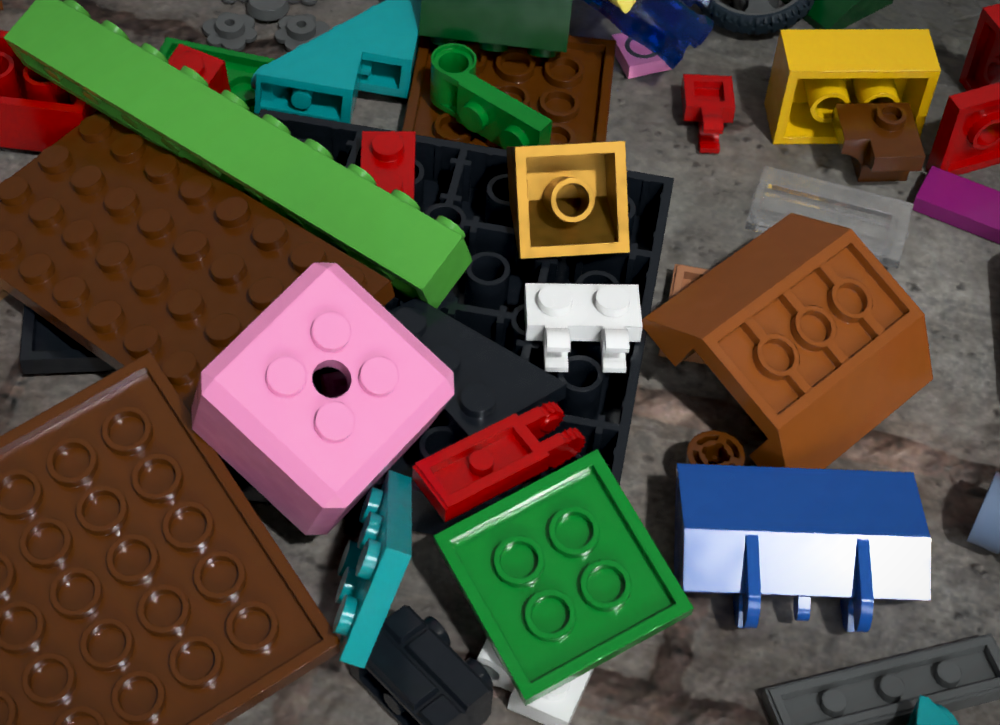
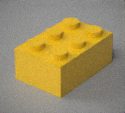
(844, 67)

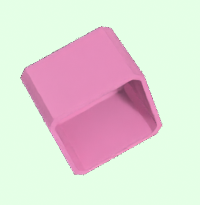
(286, 438)

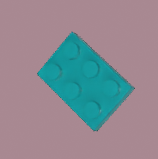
(374, 567)

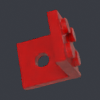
(971, 120)

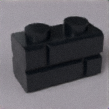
(422, 677)

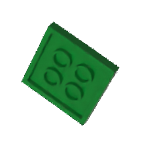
(562, 576)

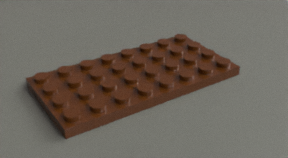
(149, 251)

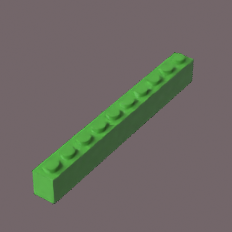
(242, 149)

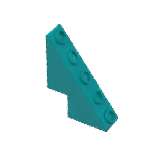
(363, 54)

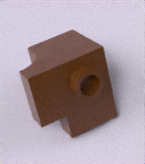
(879, 140)

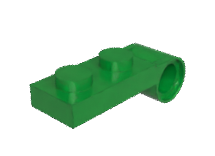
(481, 105)

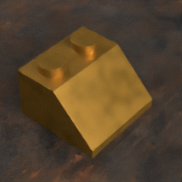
(569, 199)

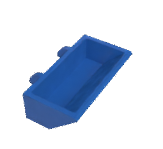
(801, 538)

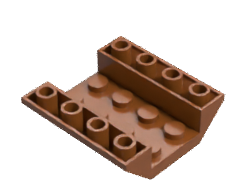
(802, 338)

